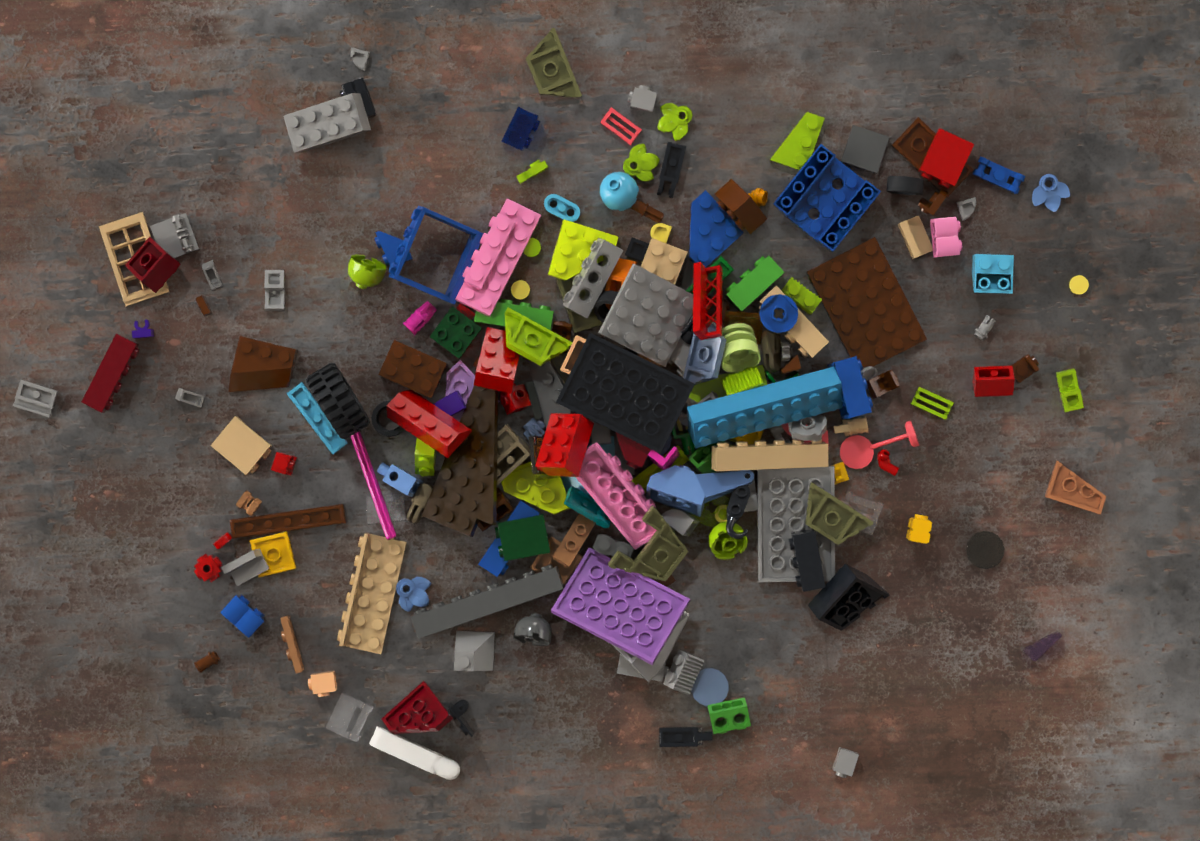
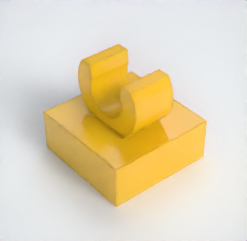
(840, 473)

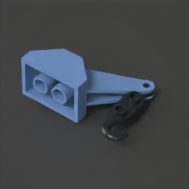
(690, 491)

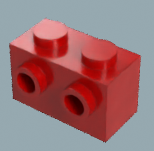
(993, 381)

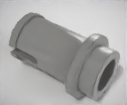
(984, 328)

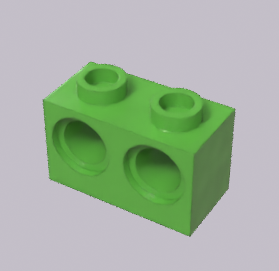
(728, 711)

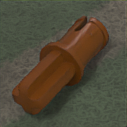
(647, 211)

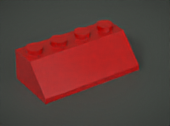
(427, 422)

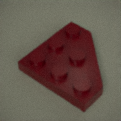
(418, 713)

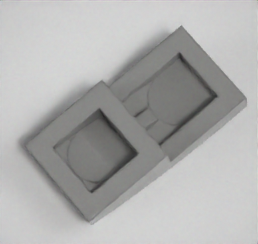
(274, 290)

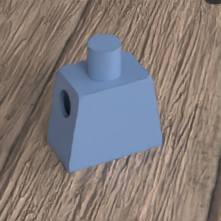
(406, 481)

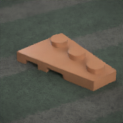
(1074, 491)

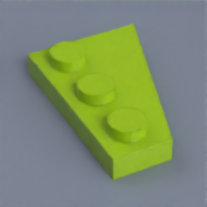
(800, 142)

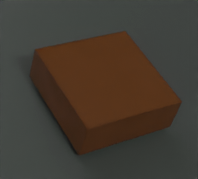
(203, 305)

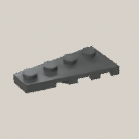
(548, 388)

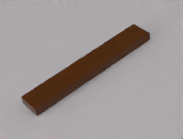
(287, 521)

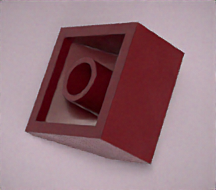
(152, 265)
(633, 451)

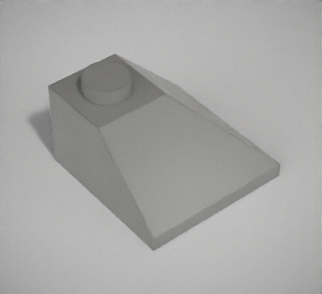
(474, 651)

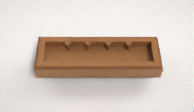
(573, 540)
(289, 636)

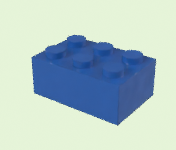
(854, 395)

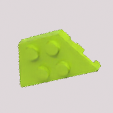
(532, 339)

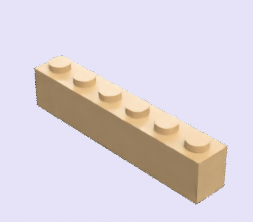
(769, 456)

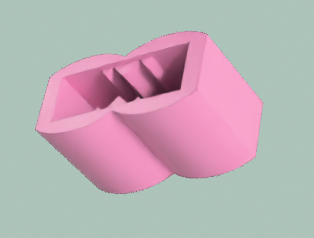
(945, 237)

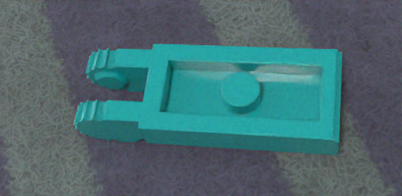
(586, 506)

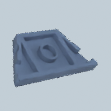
(704, 358)

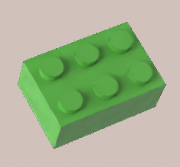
(753, 283)

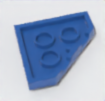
(710, 230)

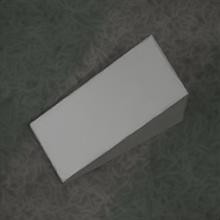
(211, 275)
(189, 397)

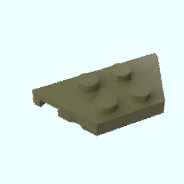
(552, 69)
(832, 516)

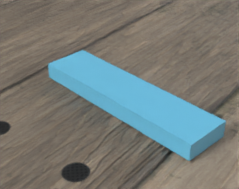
(316, 418)

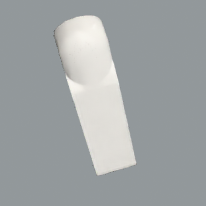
(414, 754)

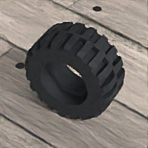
(337, 401)

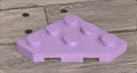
(460, 379)

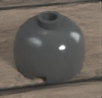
(534, 630)

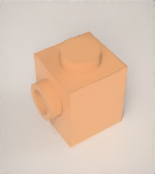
(323, 683)

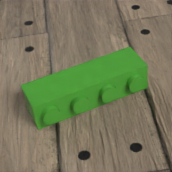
(541, 316)

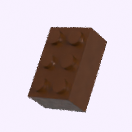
(413, 369)

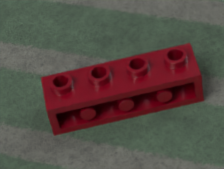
(110, 373)

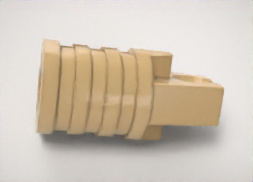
(852, 426)

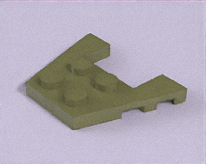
(659, 555)

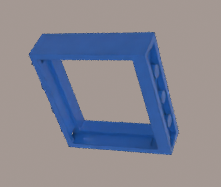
(465, 260)

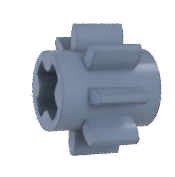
(534, 428)

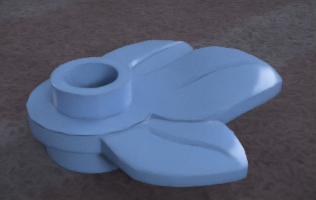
(1051, 195)
(415, 595)

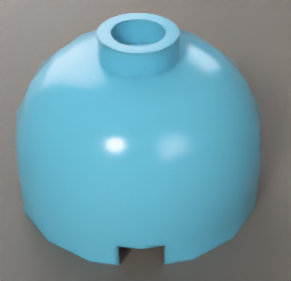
(619, 191)

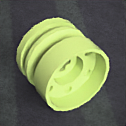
(740, 348)

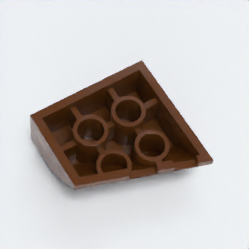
(261, 366)

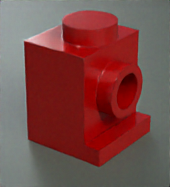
(283, 463)

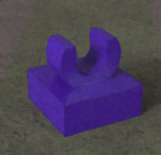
(142, 332)

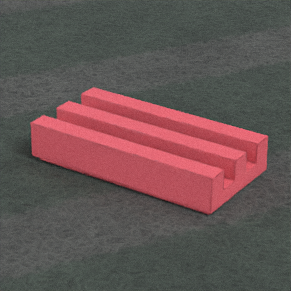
(620, 135)

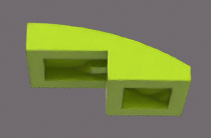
(1069, 390)

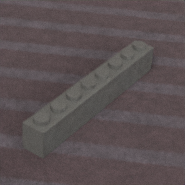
(487, 602)

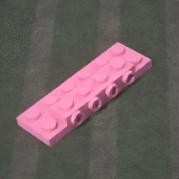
(497, 257)
(616, 494)

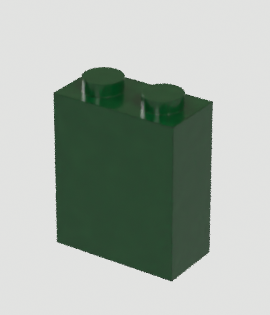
(522, 537)

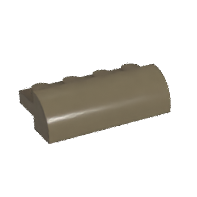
(510, 452)

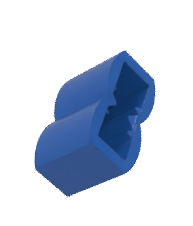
(242, 615)

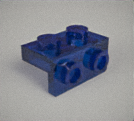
(520, 129)

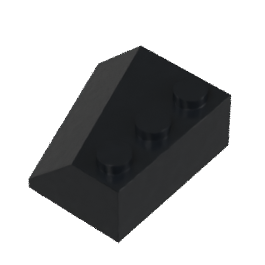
(846, 597)

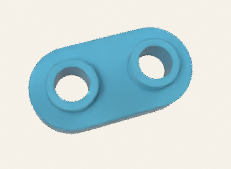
(562, 207)

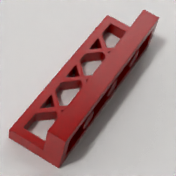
(701, 303)

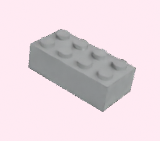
(327, 122)

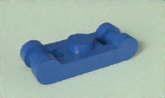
(998, 175)

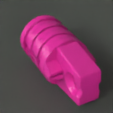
(420, 317)

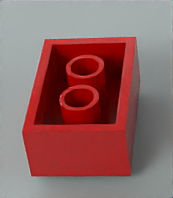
(496, 363)
(564, 445)

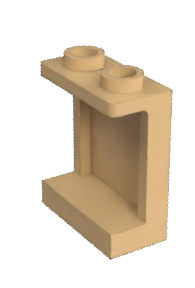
(242, 446)

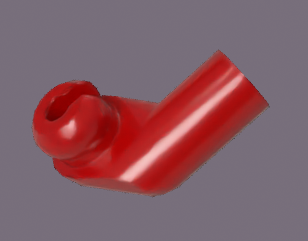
(884, 462)

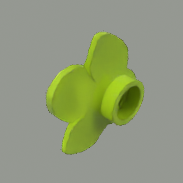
(672, 122)
(644, 163)

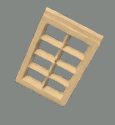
(119, 225)

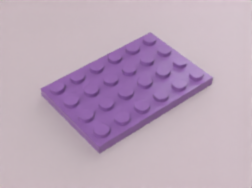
(620, 606)

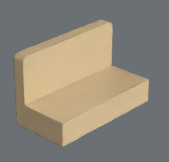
(915, 237)

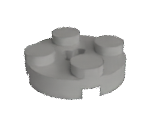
(813, 432)

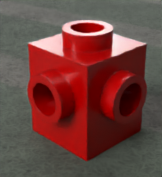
(515, 401)
(215, 565)

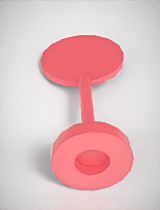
(858, 451)

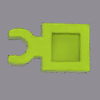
(536, 168)

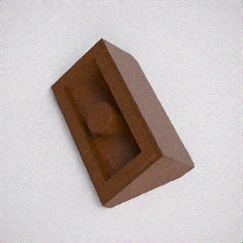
(792, 365)

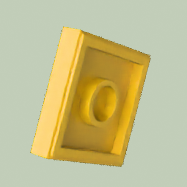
(276, 551)

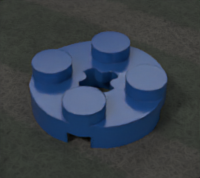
(777, 324)

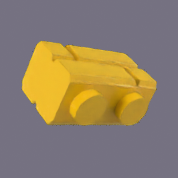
(919, 529)

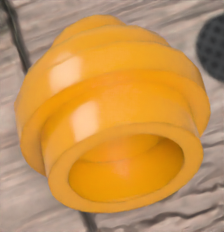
(759, 196)

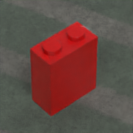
(945, 158)

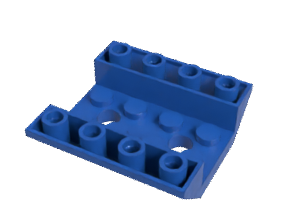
(814, 190)

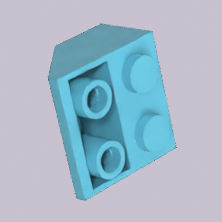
(992, 273)

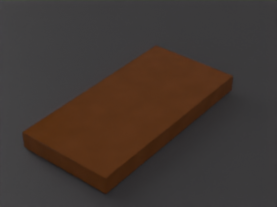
(914, 145)

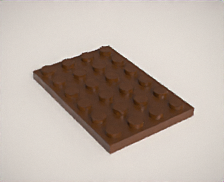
(866, 304)

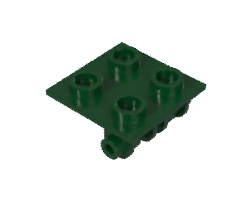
(455, 332)

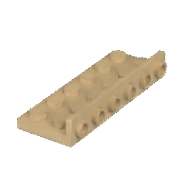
(371, 593)

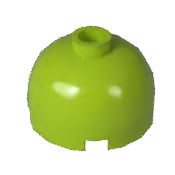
(366, 272)
(723, 545)

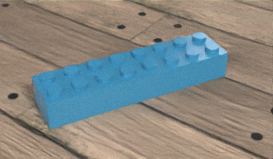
(764, 407)

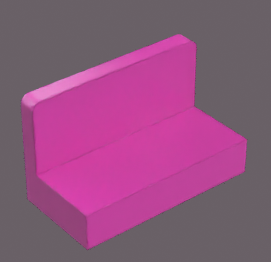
(660, 461)

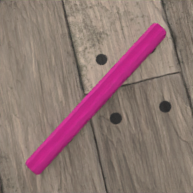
(373, 486)

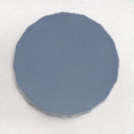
(710, 687)

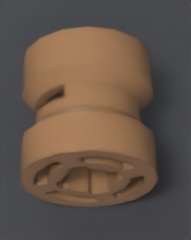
(245, 500)

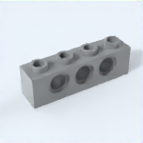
(601, 275)

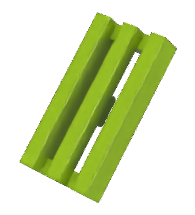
(944, 416)

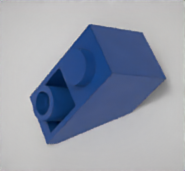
(389, 245)

